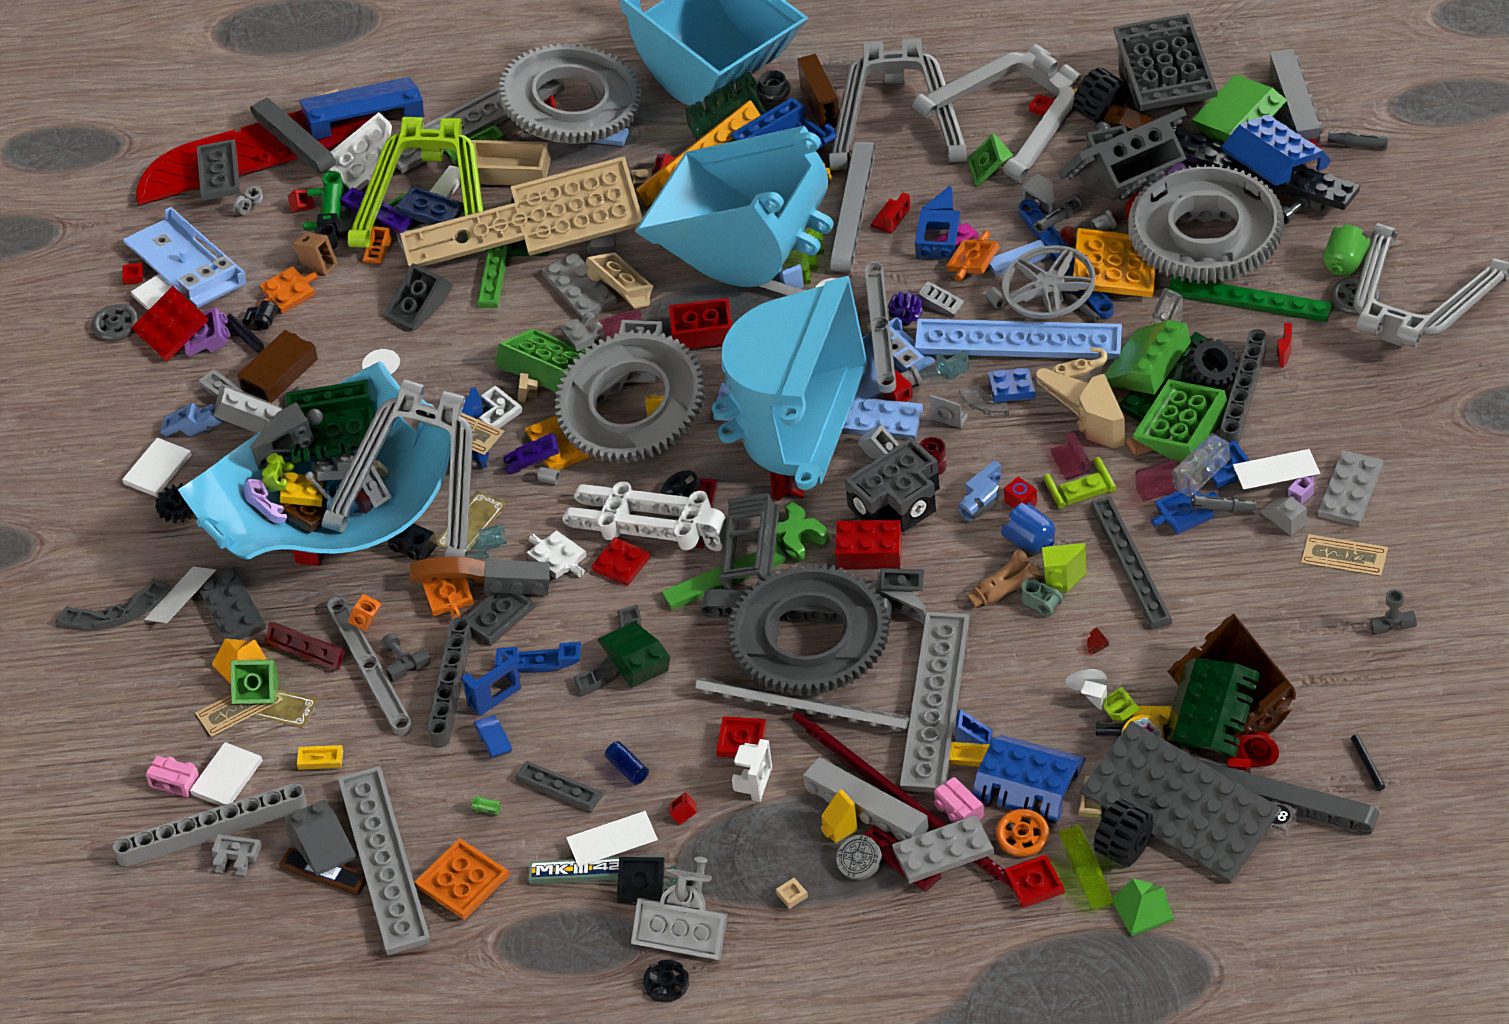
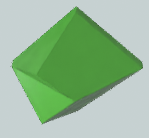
(988, 159)
(254, 681)
(1142, 906)

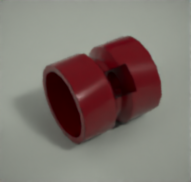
(937, 449)

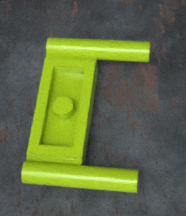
(1081, 488)

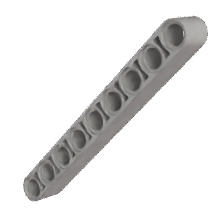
(853, 207)
(208, 824)

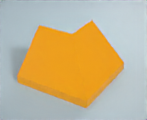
(235, 650)

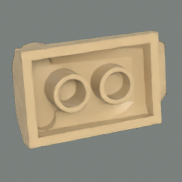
(621, 277)

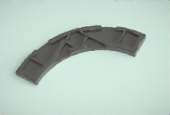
(115, 615)
(607, 671)

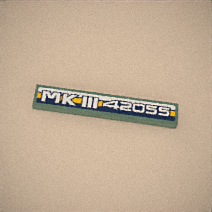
(568, 871)

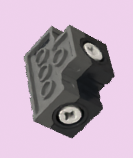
(896, 486)

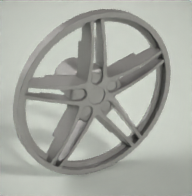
(1049, 283)

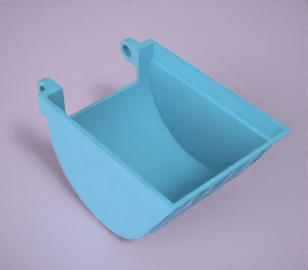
(709, 43)
(742, 206)
(793, 379)

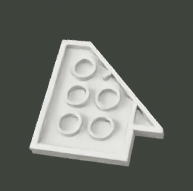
(360, 152)

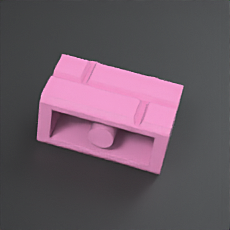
(172, 775)
(957, 801)

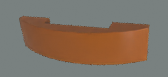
(447, 567)

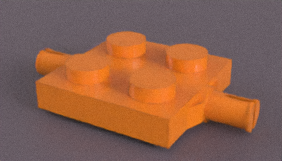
(972, 256)
(288, 289)
(448, 595)

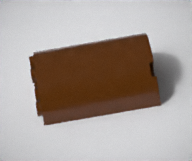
(1273, 691)

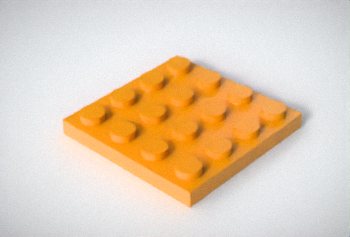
(1115, 263)

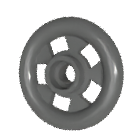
(1340, 288)
(114, 322)

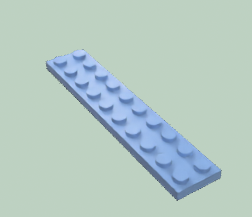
(1017, 338)
(898, 417)

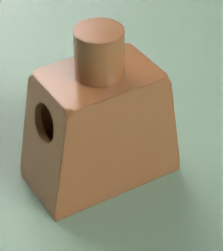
(315, 252)

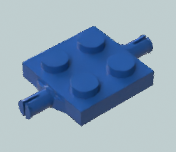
(1178, 513)

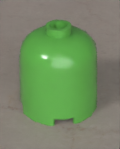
(1345, 250)

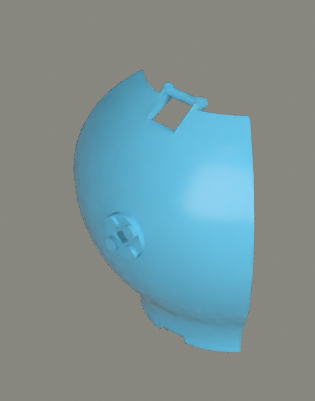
(415, 469)

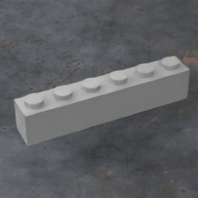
(1291, 85)
(871, 804)

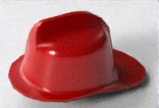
(1259, 748)

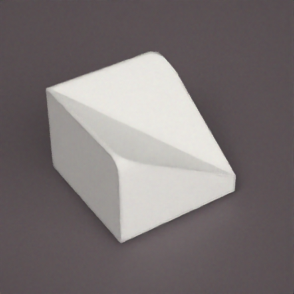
(1095, 693)

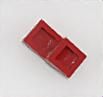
(1284, 345)

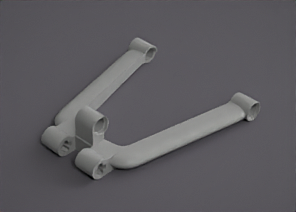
(894, 64)
(1036, 65)
(1406, 327)
(445, 416)

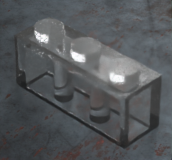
(1201, 465)

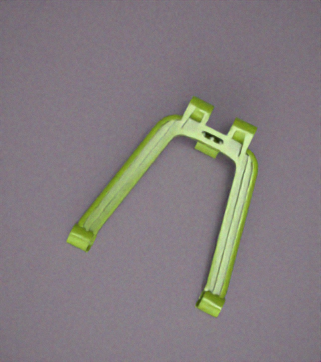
(432, 145)

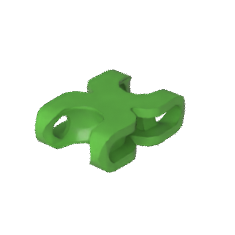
(799, 531)

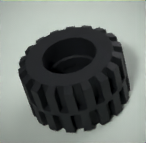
(1219, 356)

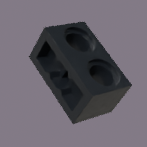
(414, 542)

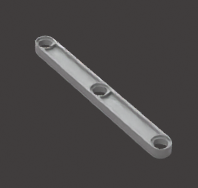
(881, 337)
(374, 676)

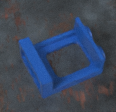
(937, 220)
(478, 692)

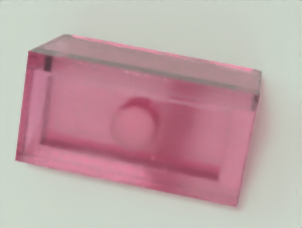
(612, 324)
(1071, 457)
(1156, 480)

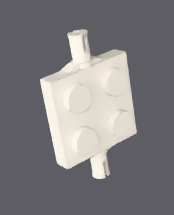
(559, 552)

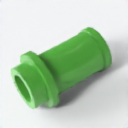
(485, 805)

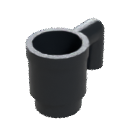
(263, 314)

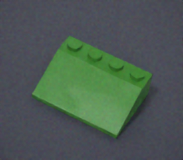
(1236, 104)
(537, 355)
(1149, 356)
(1181, 418)

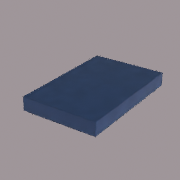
(428, 206)

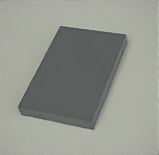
(498, 615)

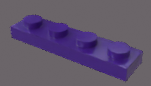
(385, 216)

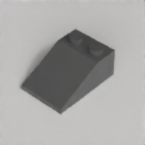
(417, 297)
(319, 837)

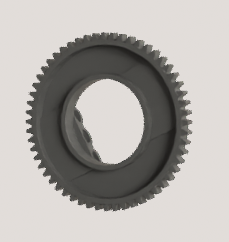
(756, 626)

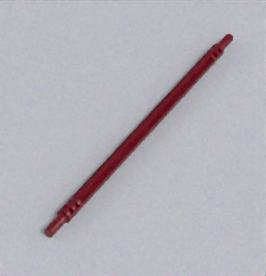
(888, 787)

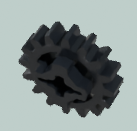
(169, 509)

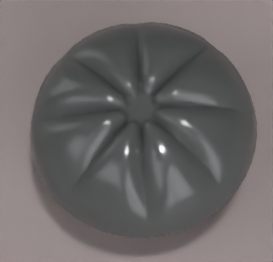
(773, 86)

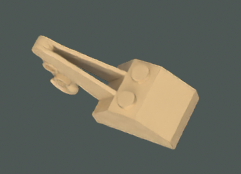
(1092, 401)

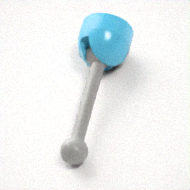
(310, 476)

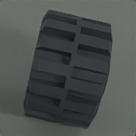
(1098, 93)
(1123, 832)

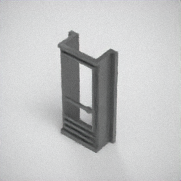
(744, 508)

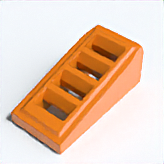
(387, 235)

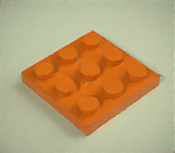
(462, 879)

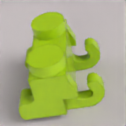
(275, 469)

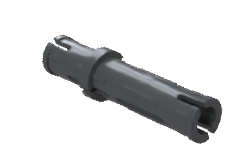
(1348, 138)
(1223, 504)

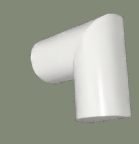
(501, 407)

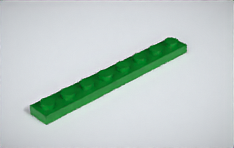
(1252, 299)

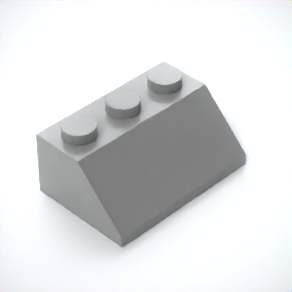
(244, 409)

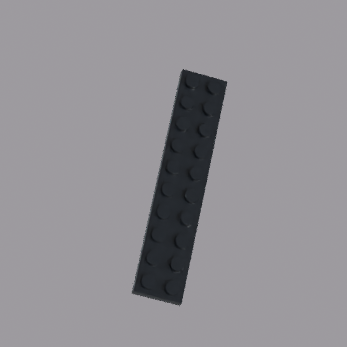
(1303, 181)

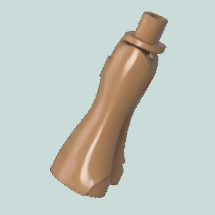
(1005, 580)

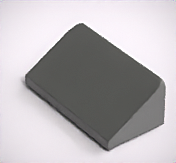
(902, 579)

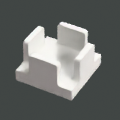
(760, 764)

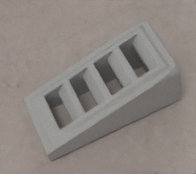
(931, 291)

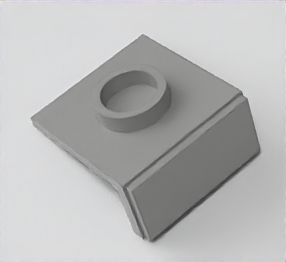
(947, 412)

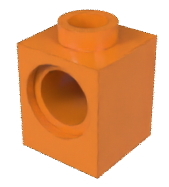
(364, 612)

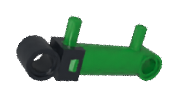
(328, 219)

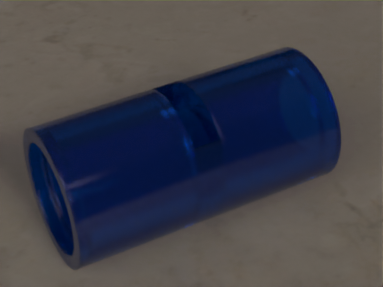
(626, 762)

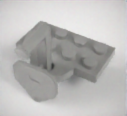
(680, 917)

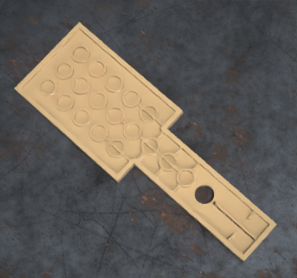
(545, 215)

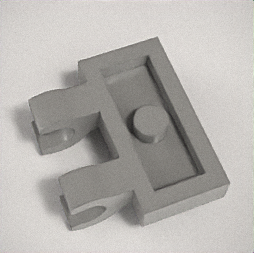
(582, 333)
(235, 848)

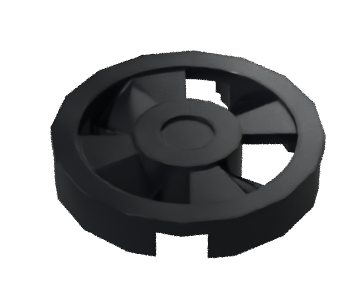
(680, 486)
(665, 981)

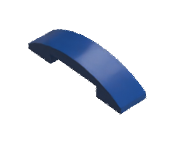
(543, 660)

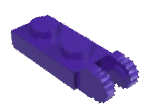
(531, 453)

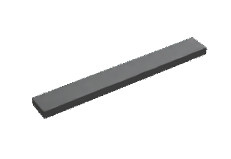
(1131, 562)

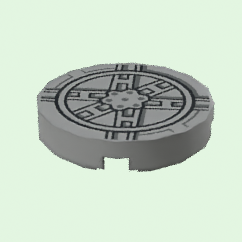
(858, 857)

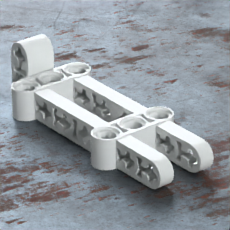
(694, 514)

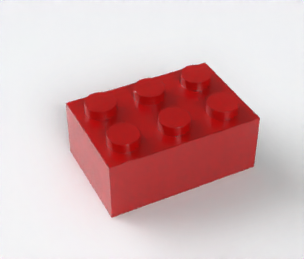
(701, 322)
(868, 544)

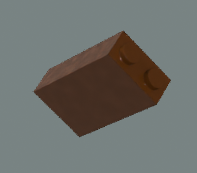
(818, 91)
(277, 366)

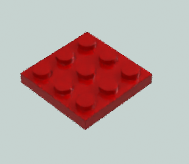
(169, 323)

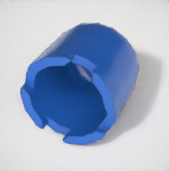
(1029, 529)

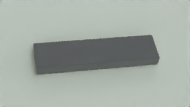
(558, 786)

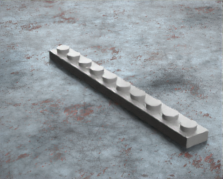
(812, 705)

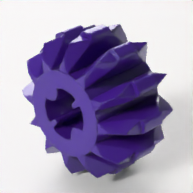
(905, 307)

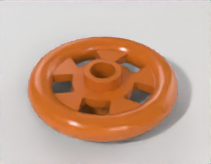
(1015, 817)

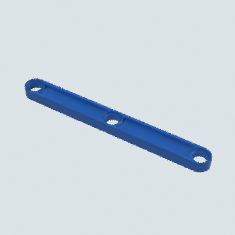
(1052, 237)

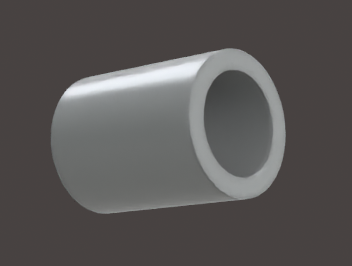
(996, 298)
(548, 475)

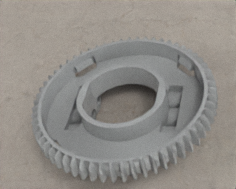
(1206, 195)

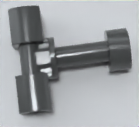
(1288, 212)
(1393, 617)
(404, 660)

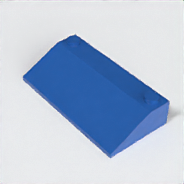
(361, 101)

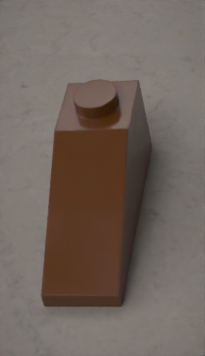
(1125, 116)

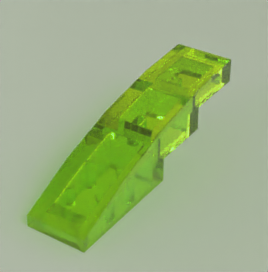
(810, 262)
(1086, 868)

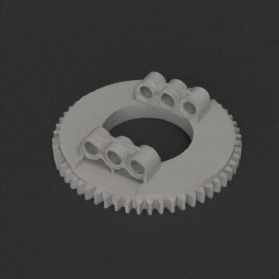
(611, 85)
(605, 371)

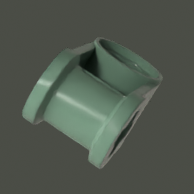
(1040, 596)

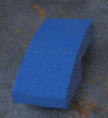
(493, 736)

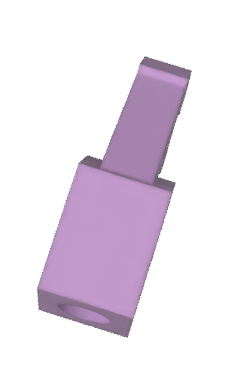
(1298, 492)
(256, 495)

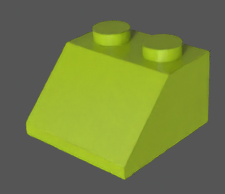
(1063, 565)

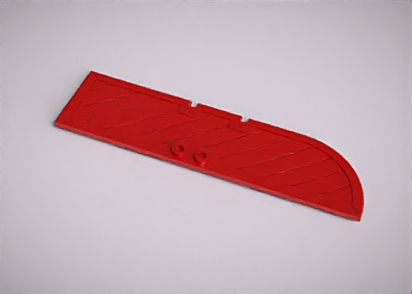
(255, 147)

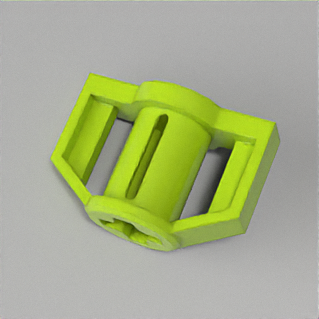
(1120, 705)

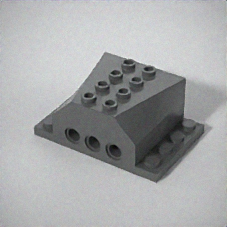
(1163, 65)
(1129, 160)

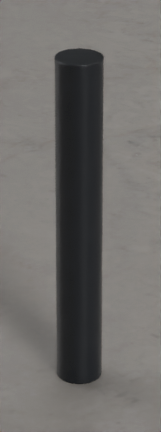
(1368, 763)

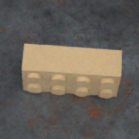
(511, 161)

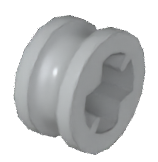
(254, 190)
(242, 205)

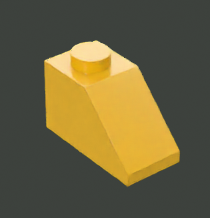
(839, 817)

